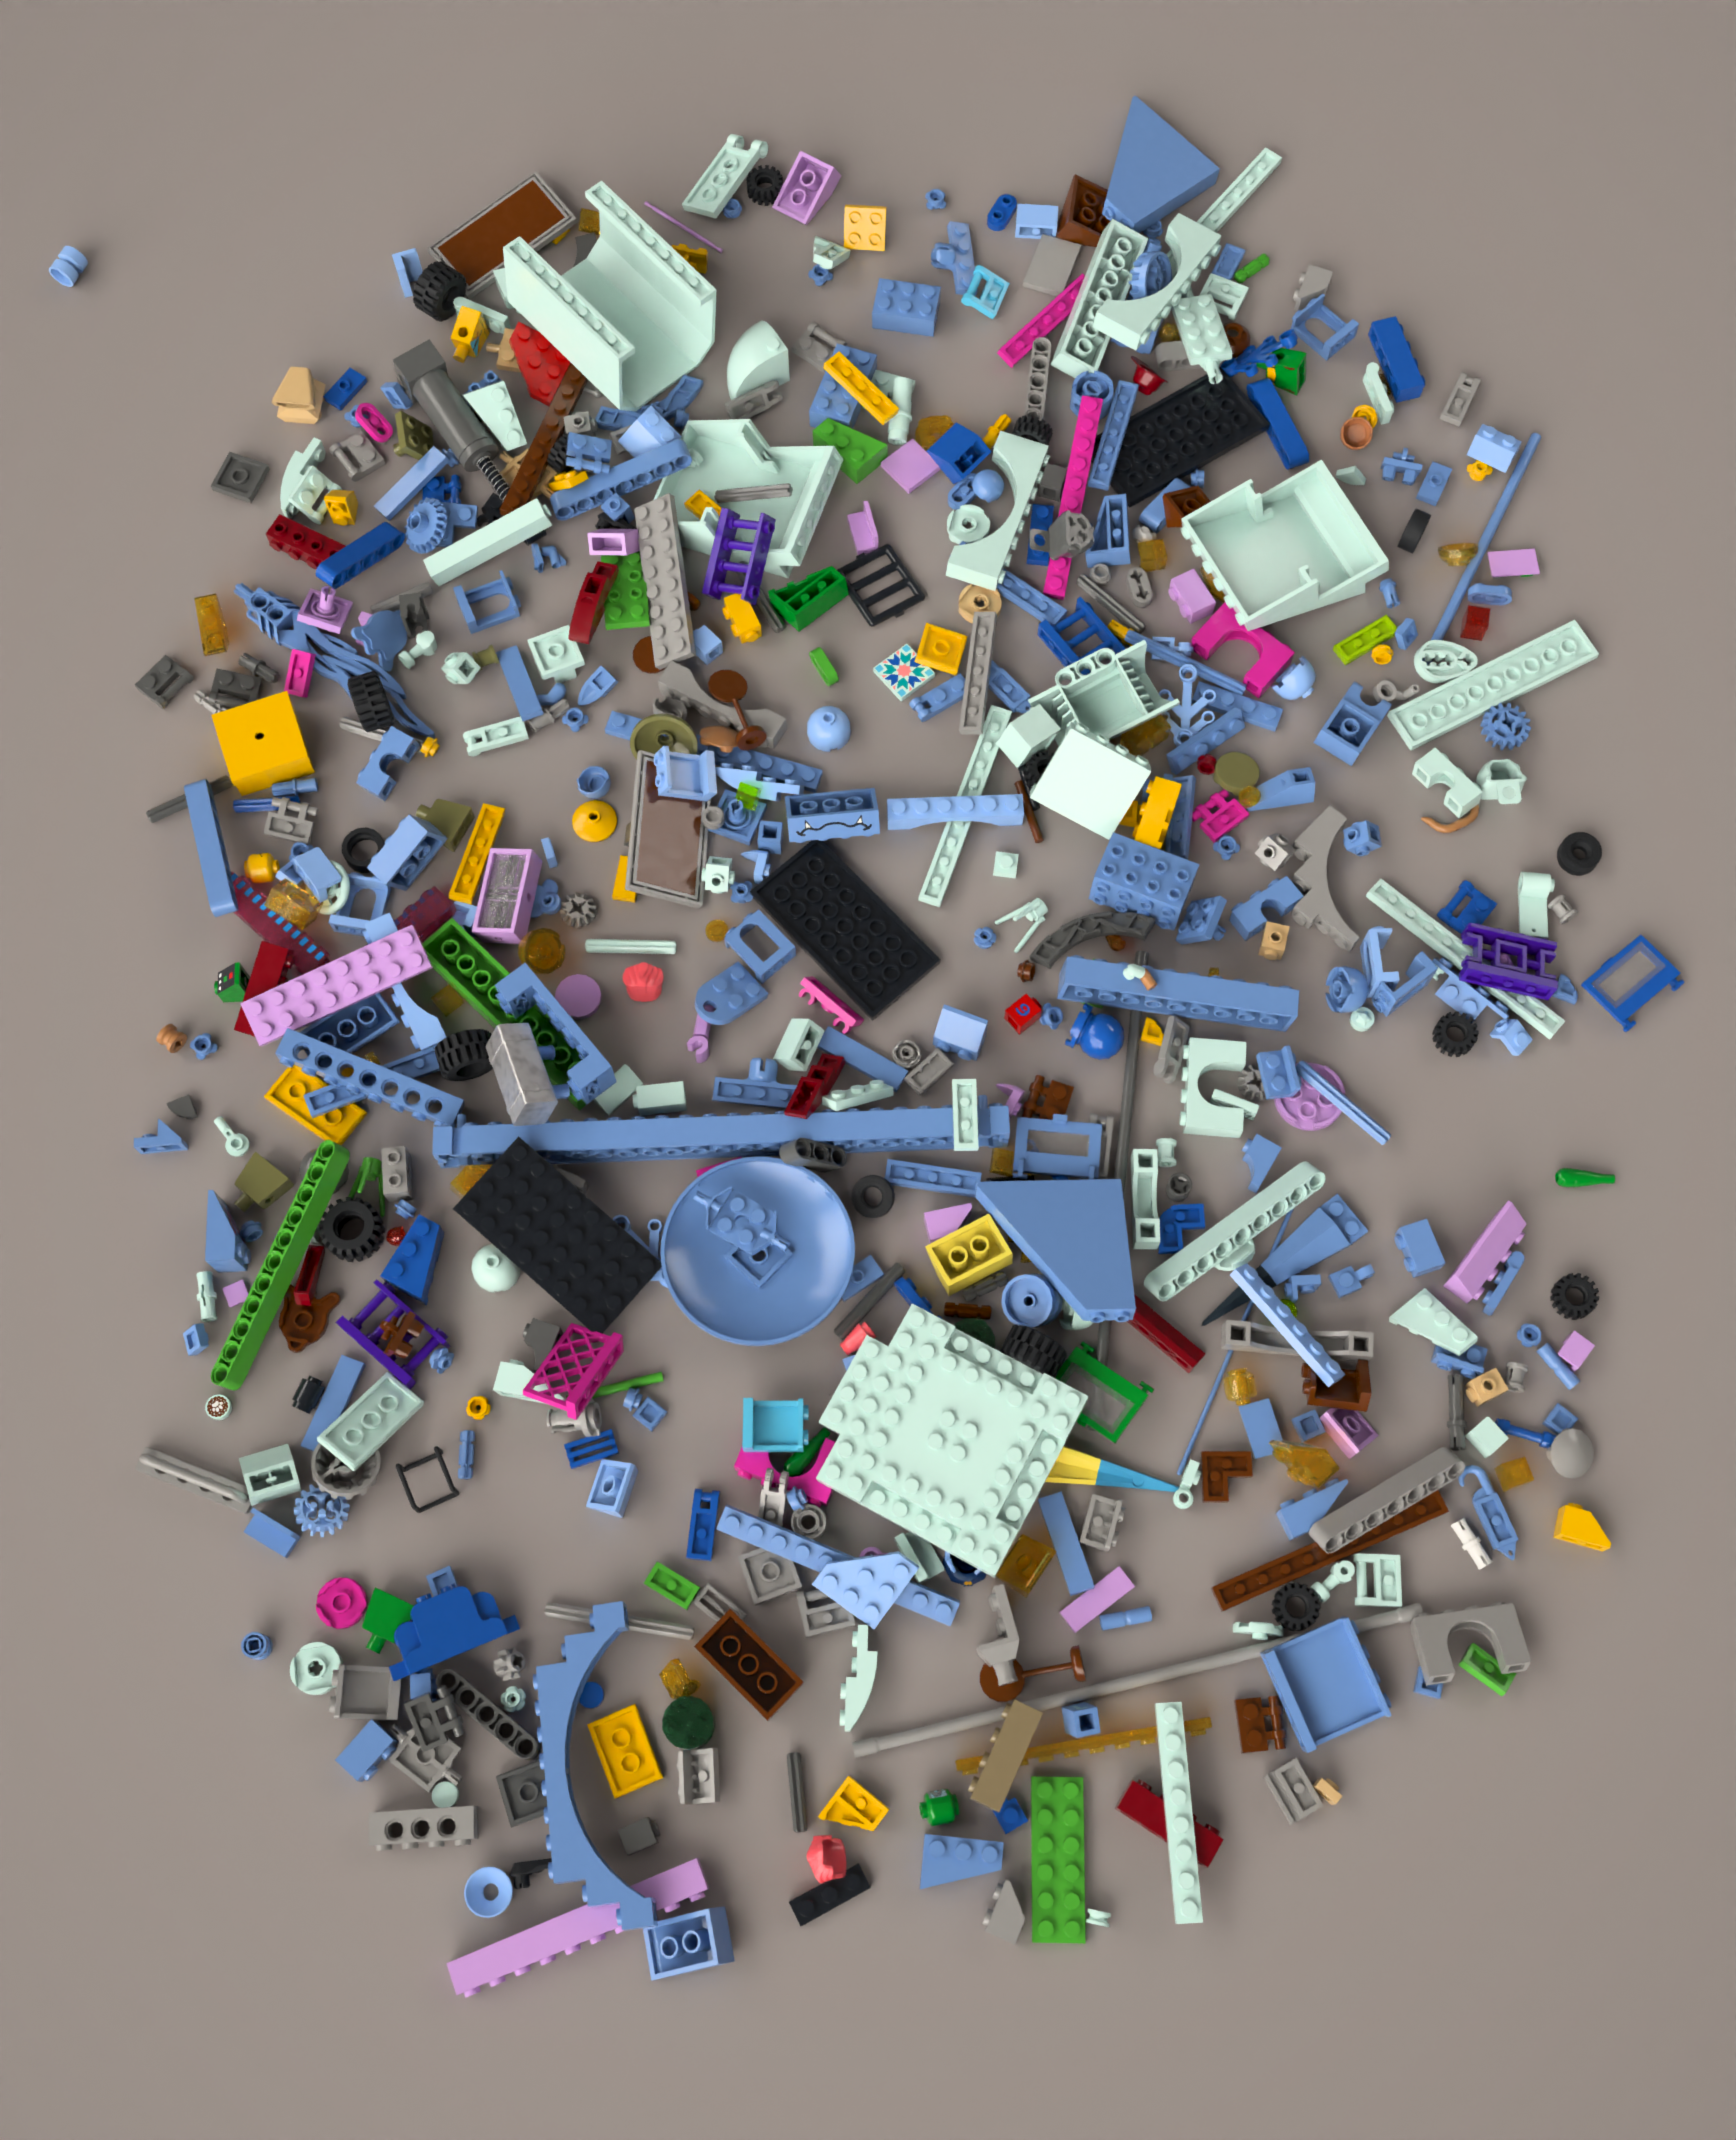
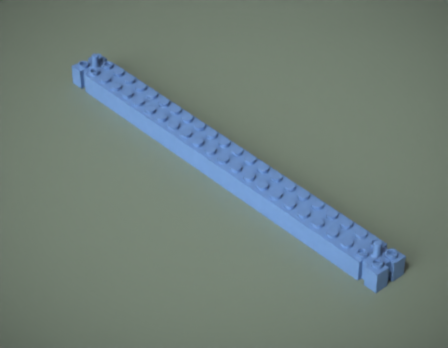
(715, 1135)

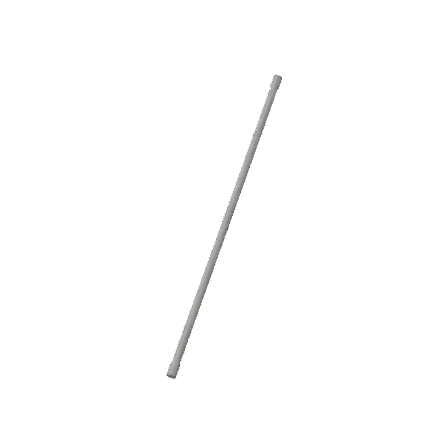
(874, 1745)

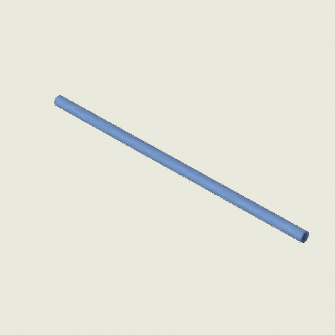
(1486, 538)

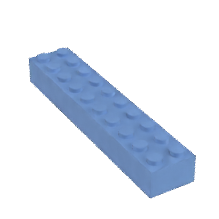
(1179, 994)

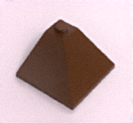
(1082, 213)

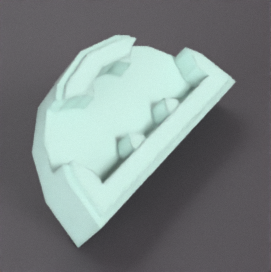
(1238, 1258)
(1258, 1630)

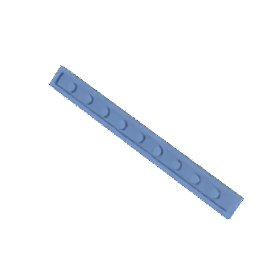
(770, 766)
(816, 1555)

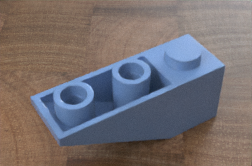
(1286, 789)
(1301, 1515)

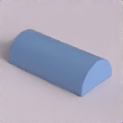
(353, 1026)

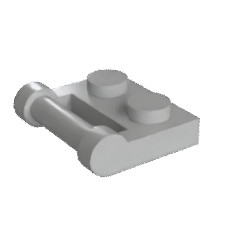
(812, 350)
(362, 451)
(822, 1618)

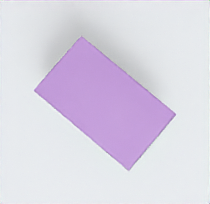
(1513, 563)

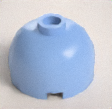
(1296, 681)
(828, 728)

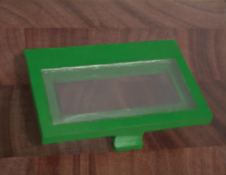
(1111, 1397)

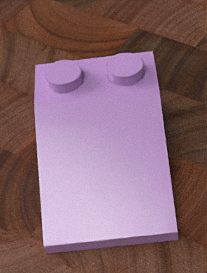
(806, 188)

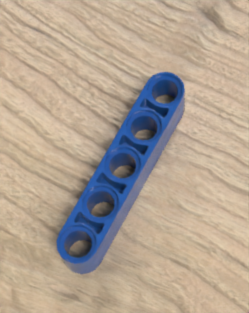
(1282, 429)
(360, 555)

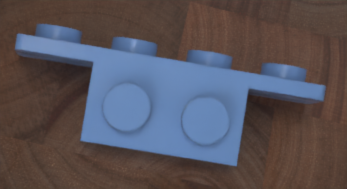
(1464, 996)

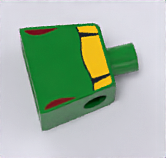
(1289, 372)

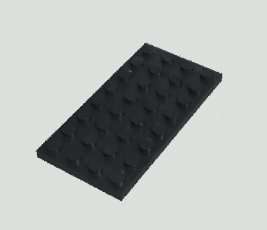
(1182, 435)
(845, 928)
(558, 1236)

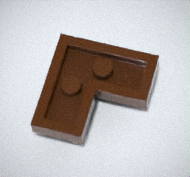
(1217, 1468)

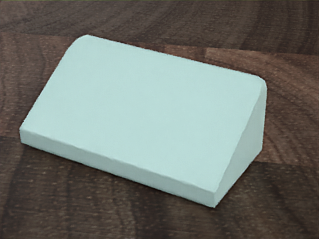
(620, 1091)

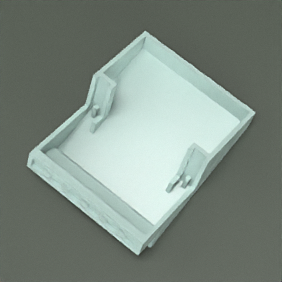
(741, 458)
(1284, 547)

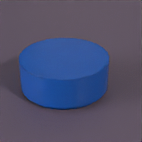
(592, 1695)

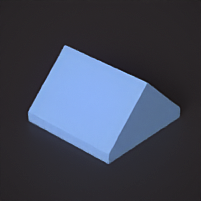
(612, 1487)

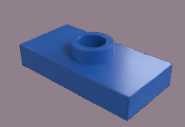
(345, 389)

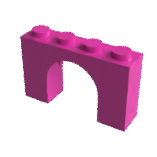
(1273, 655)
(756, 1463)

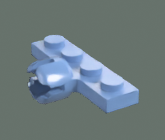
(956, 256)
(757, 1090)

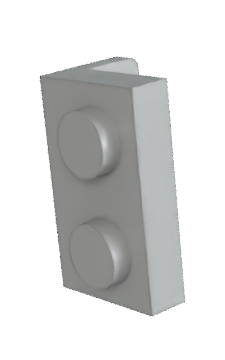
(1101, 1523)
(698, 1776)

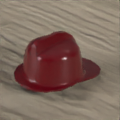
(1146, 377)

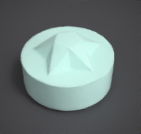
(1362, 1019)

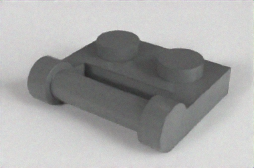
(160, 677)
(235, 685)

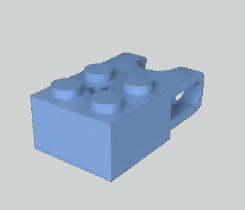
(1351, 725)

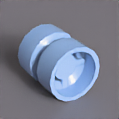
(68, 266)

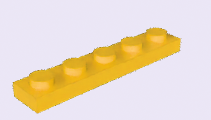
(477, 853)

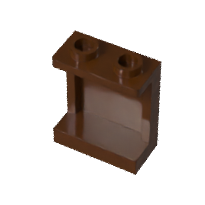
(1349, 1393)

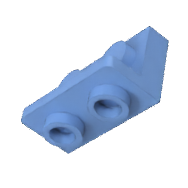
(1279, 1073)
(1468, 1363)

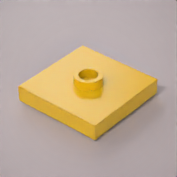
(941, 649)

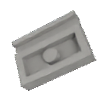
(1293, 1791)

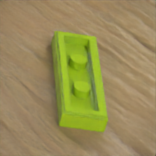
(1365, 640)

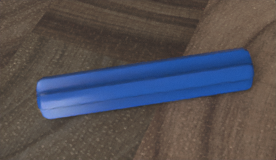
(258, 804)

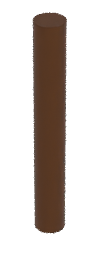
(1031, 818)

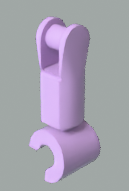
(700, 1037)

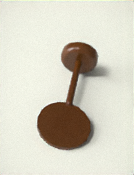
(643, 650)
(732, 687)
(1008, 1692)

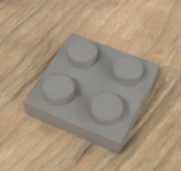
(768, 1575)

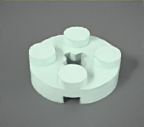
(972, 514)
(305, 1659)

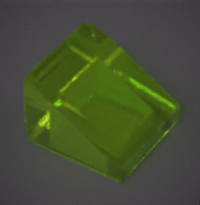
(748, 795)

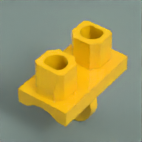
(695, 258)

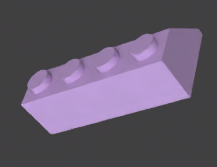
(1486, 1253)

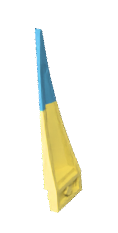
(1083, 1468)

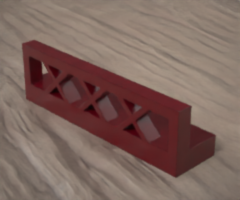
(1165, 1336)

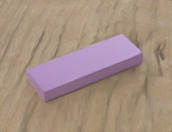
(1097, 1600)

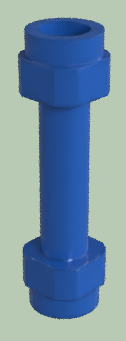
(1544, 1439)

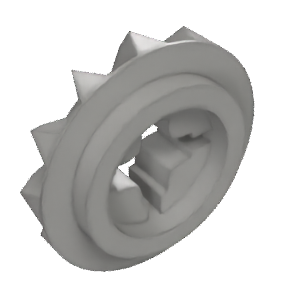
(577, 919)
(1250, 1091)

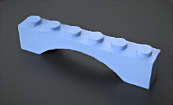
(992, 809)
(425, 1027)

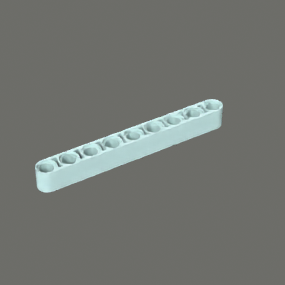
(1234, 1231)

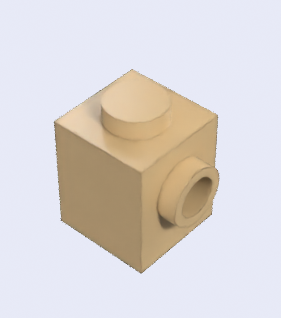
(1273, 941)
(1485, 1387)

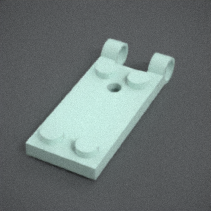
(724, 176)

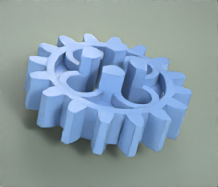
(322, 1523)

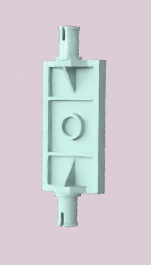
(1202, 333)

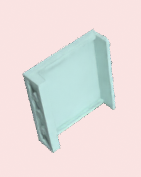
(1091, 780)

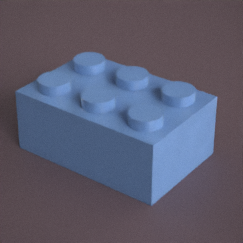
(906, 307)
(406, 852)

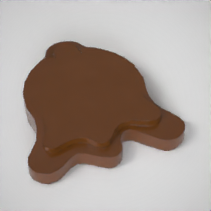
(304, 1323)

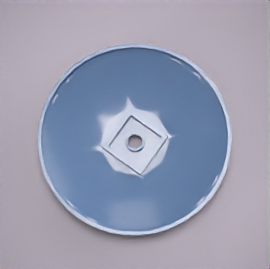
(769, 1298)

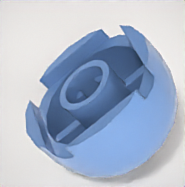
(1347, 989)

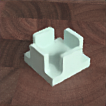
(556, 655)

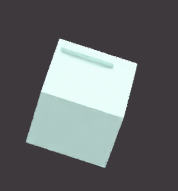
(1028, 735)

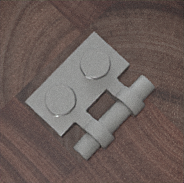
(289, 827)

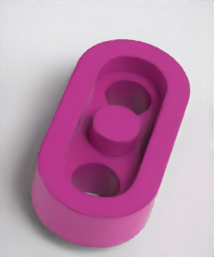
(374, 423)

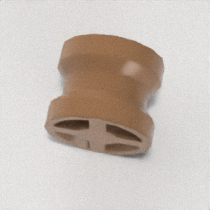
(171, 1038)

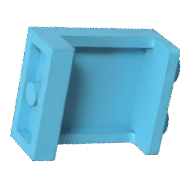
(774, 1426)

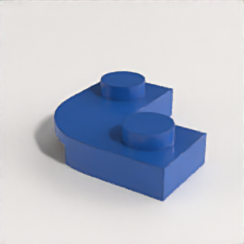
(1175, 1220)

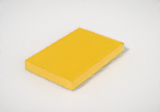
(625, 1751)

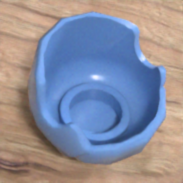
(988, 485)
(594, 782)

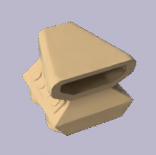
(299, 397)

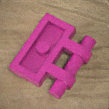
(1224, 819)

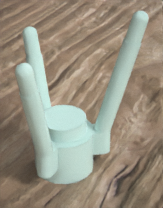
(1033, 911)

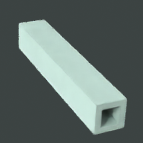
(488, 542)

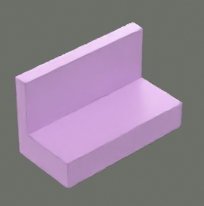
(863, 530)

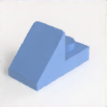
(165, 1141)

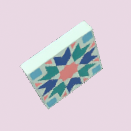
(902, 673)

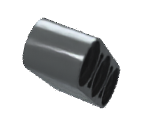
(813, 1155)

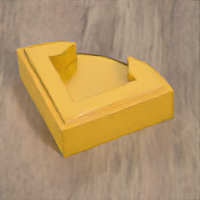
(1152, 1032)

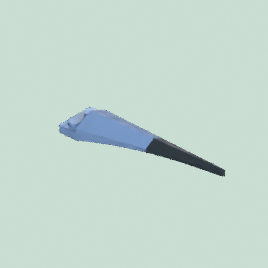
(1316, 1239)

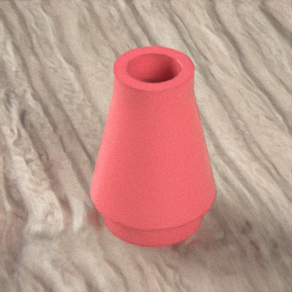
(856, 1337)

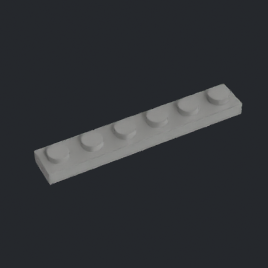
(978, 673)

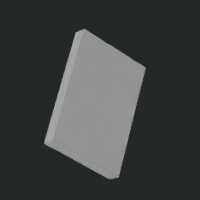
(1052, 265)

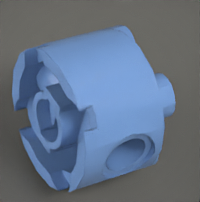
(1092, 385)

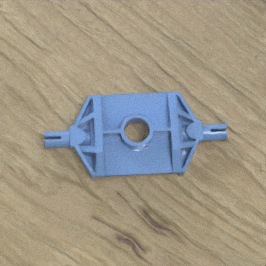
(729, 1206)

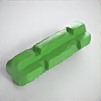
(1251, 268)

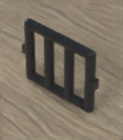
(896, 564)

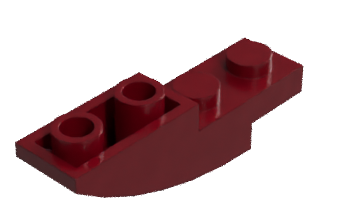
(591, 601)

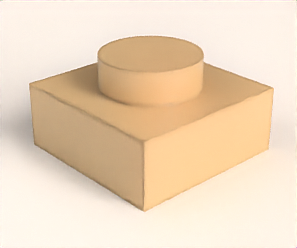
(1327, 1790)

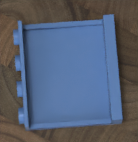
(1326, 1682)

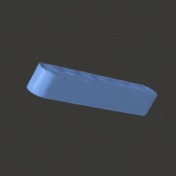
(621, 479)
(211, 848)

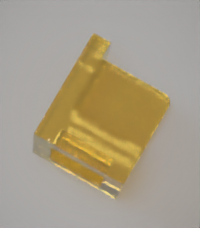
(1152, 555)

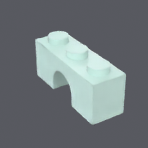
(1437, 768)

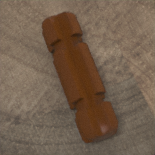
(967, 1310)

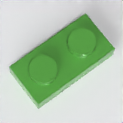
(672, 1585)
(1486, 1669)

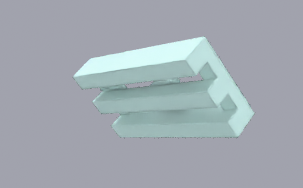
(1224, 1099)

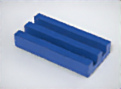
(571, 1455)

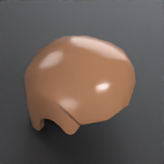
(1356, 433)

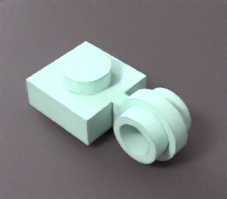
(1190, 1476)

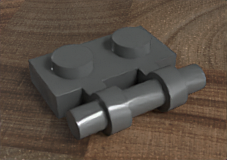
(426, 1721)

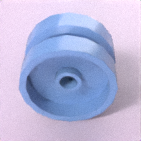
(1018, 1304)

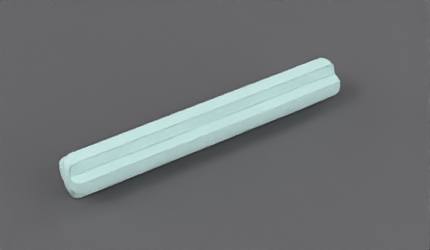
(630, 946)

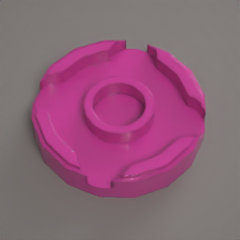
(341, 1603)

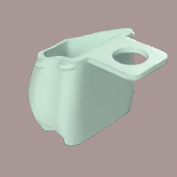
(1501, 781)

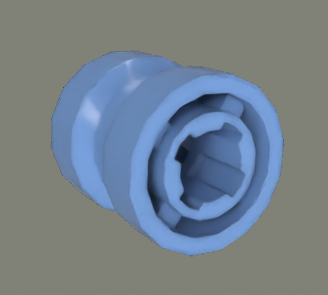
(261, 1648)

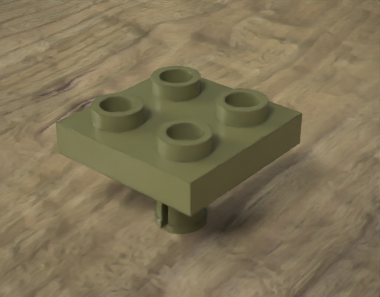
(413, 436)

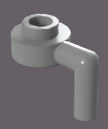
(1390, 692)

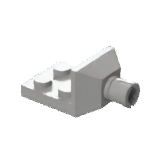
(1002, 1652)

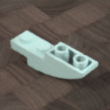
(295, 471)
(858, 1689)

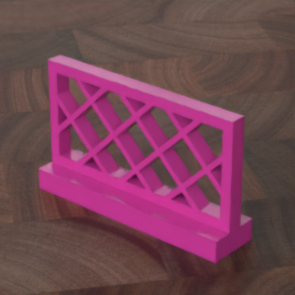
(595, 1373)

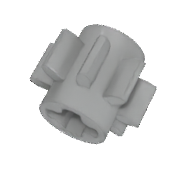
(509, 1664)

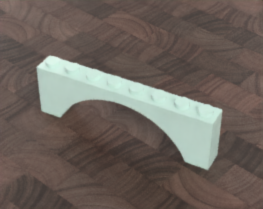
(1135, 319)
(985, 559)

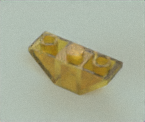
(211, 625)

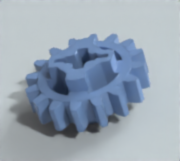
(1505, 726)

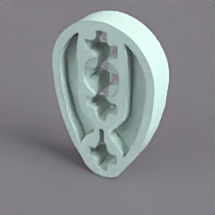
(1442, 672)

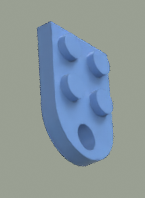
(730, 994)

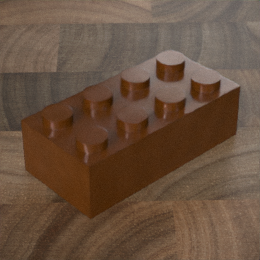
(749, 1665)

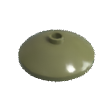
(649, 735)

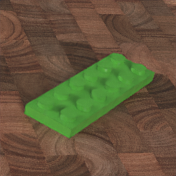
(1057, 1860)

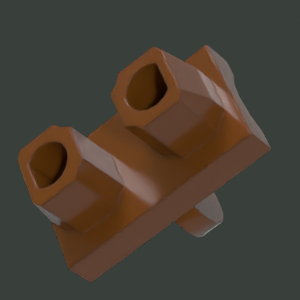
(396, 1344)

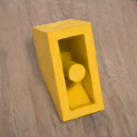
(1580, 1528)

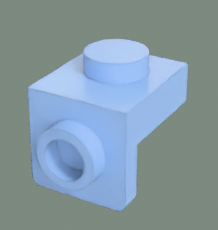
(1512, 1035)

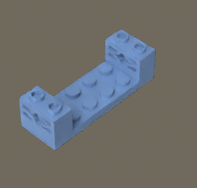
(522, 991)

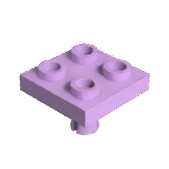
(325, 610)

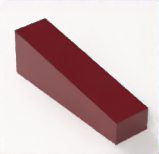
(309, 1275)

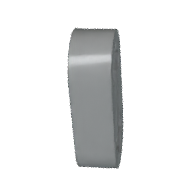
(1143, 586)

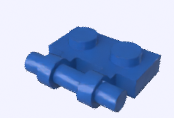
(438, 488)

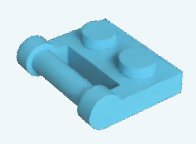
(991, 295)

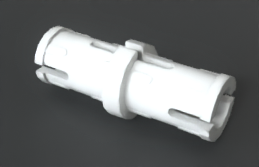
(1471, 1543)

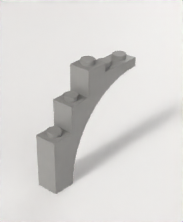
(1311, 879)

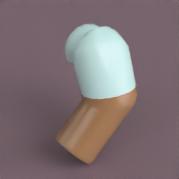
(1142, 973)

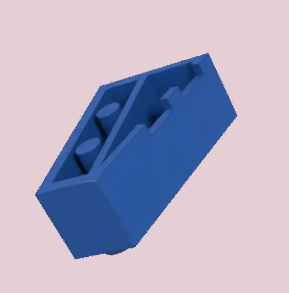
(415, 1259)

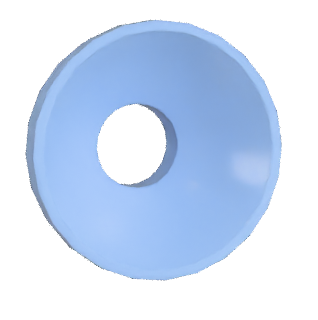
(475, 1887)

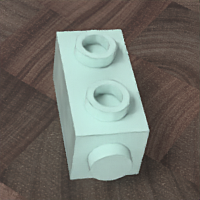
(660, 1098)

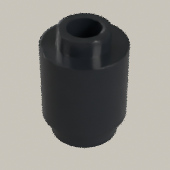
(308, 1394)

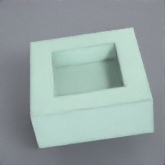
(1005, 864)

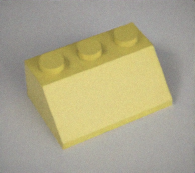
(969, 1254)

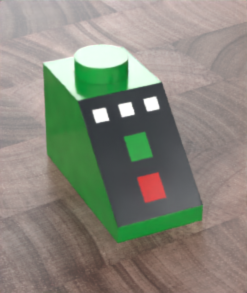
(232, 983)

